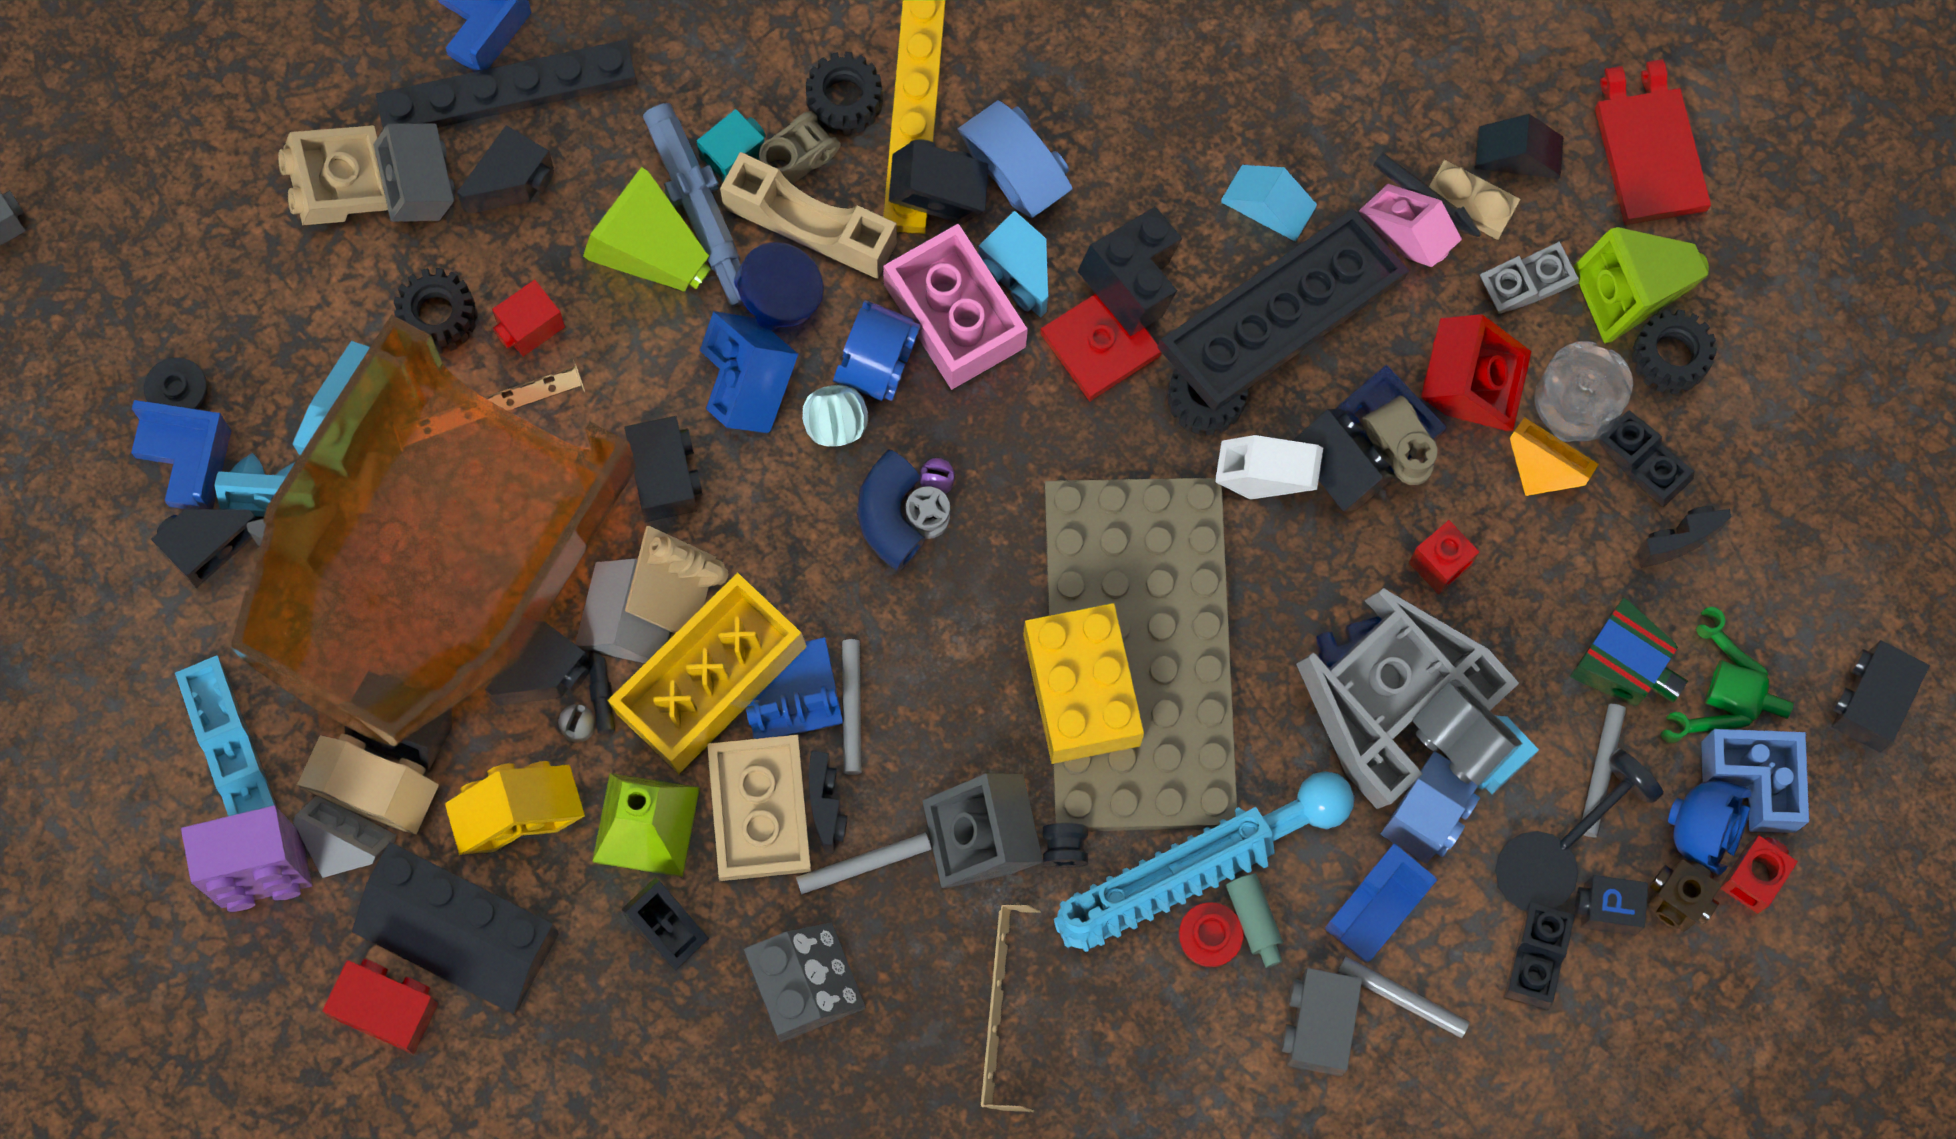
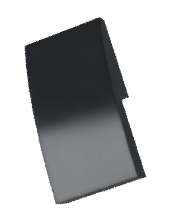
(1644, 459)
(1692, 532)
(826, 812)
(1539, 955)

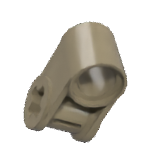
(801, 145)
(1401, 434)

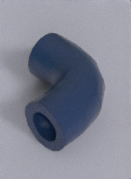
(881, 512)

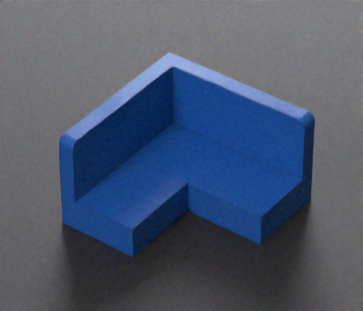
(486, 31)
(751, 374)
(191, 442)
(1380, 903)

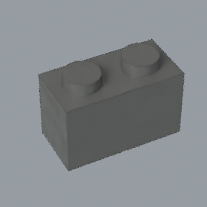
(414, 172)
(1322, 1022)

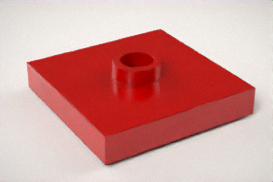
(1097, 347)

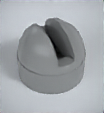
(585, 726)

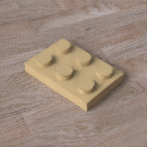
(758, 807)

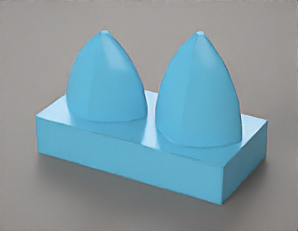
(248, 486)

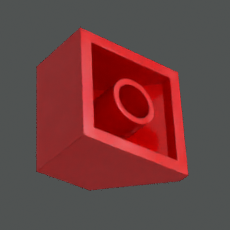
(1476, 372)

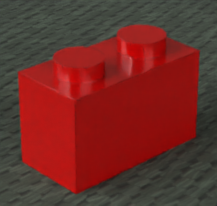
(380, 1005)

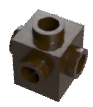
(1673, 905)

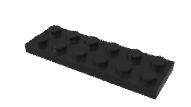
(1282, 309)

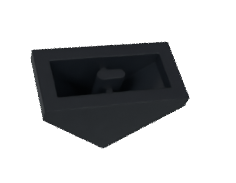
(1520, 147)
(664, 923)

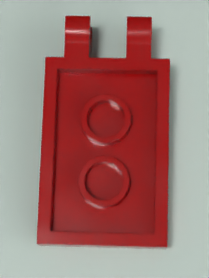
(1650, 147)

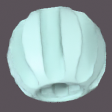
(835, 415)

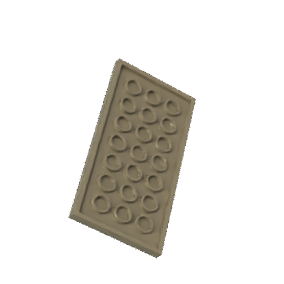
(1163, 565)

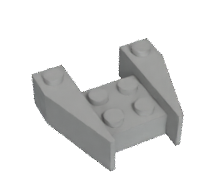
(1388, 683)

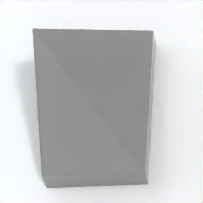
(339, 837)

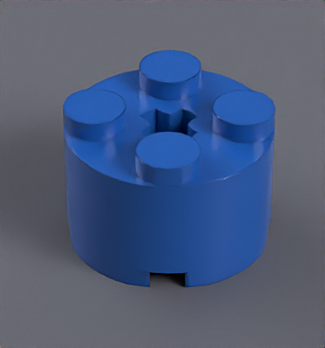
(874, 351)

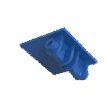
(799, 697)

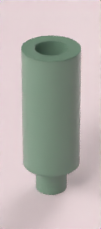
(1256, 918)

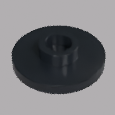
(176, 383)

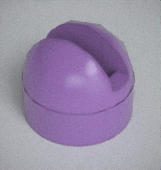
(935, 480)

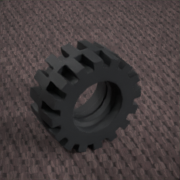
(846, 70)
(1688, 332)
(1199, 416)

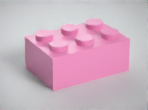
(957, 303)

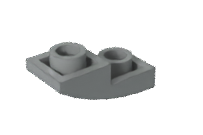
(1529, 279)

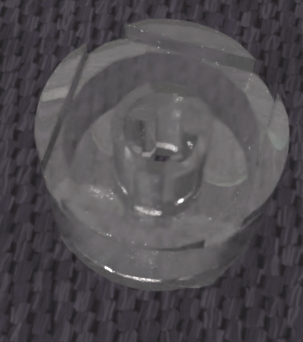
(1563, 389)

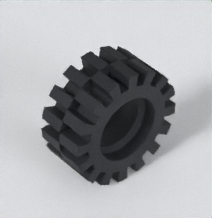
(442, 286)

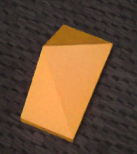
(1548, 462)

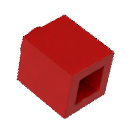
(527, 319)

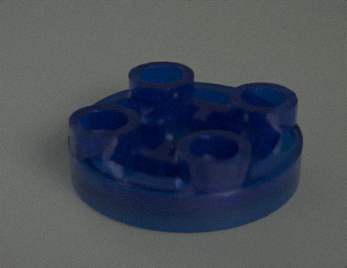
(779, 285)

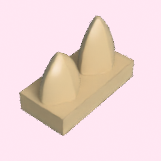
(1484, 202)

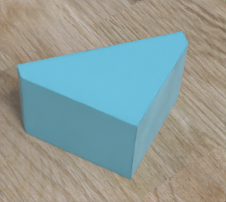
(1271, 199)

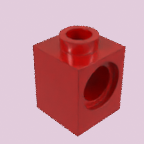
(1443, 557)
(1746, 887)

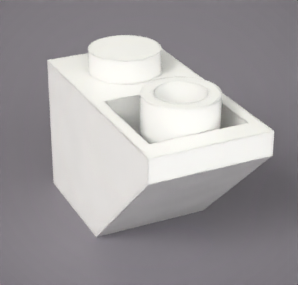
(1268, 466)

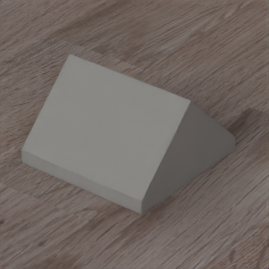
(606, 625)

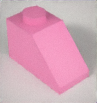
(1412, 224)

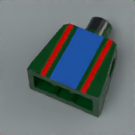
(1630, 658)

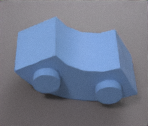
(1016, 158)

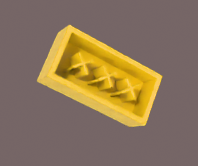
(708, 673)

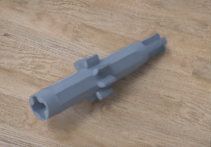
(693, 190)

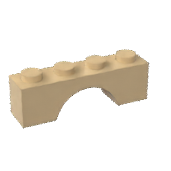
(771, 201)

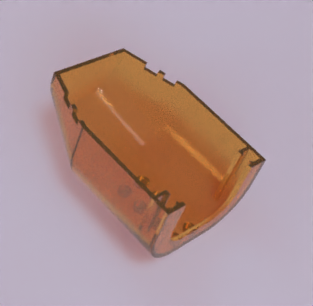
(417, 543)

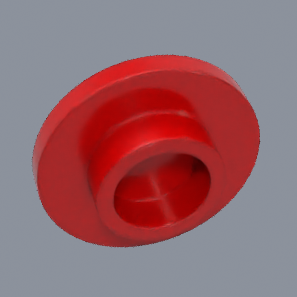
(1210, 934)

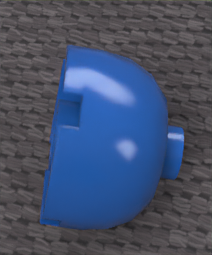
(1710, 822)

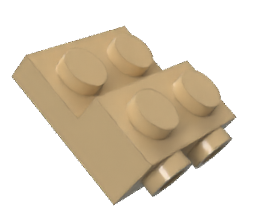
(332, 174)

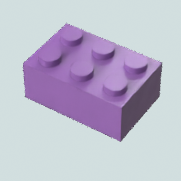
(247, 858)

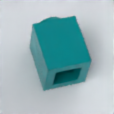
(727, 139)

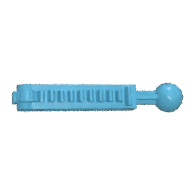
(1201, 862)

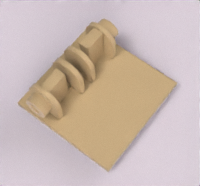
(671, 580)

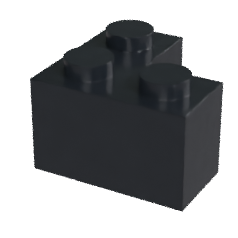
(1127, 270)

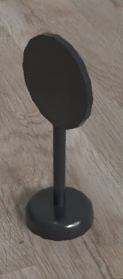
(1541, 866)

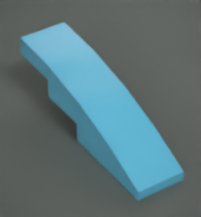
(224, 737)

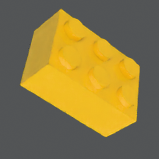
(1083, 683)

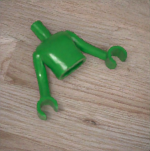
(1734, 688)

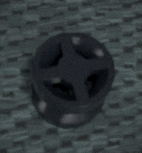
(1065, 845)

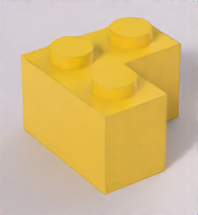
(513, 805)

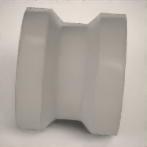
(930, 503)

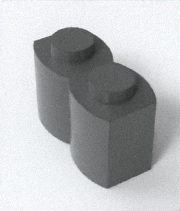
(1465, 733)

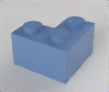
(1772, 769)
(1430, 811)

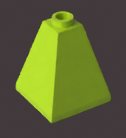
(648, 238)
(1636, 276)
(646, 824)

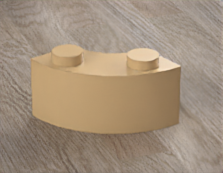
(368, 784)

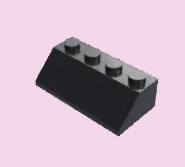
(453, 928)

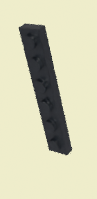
(510, 87)

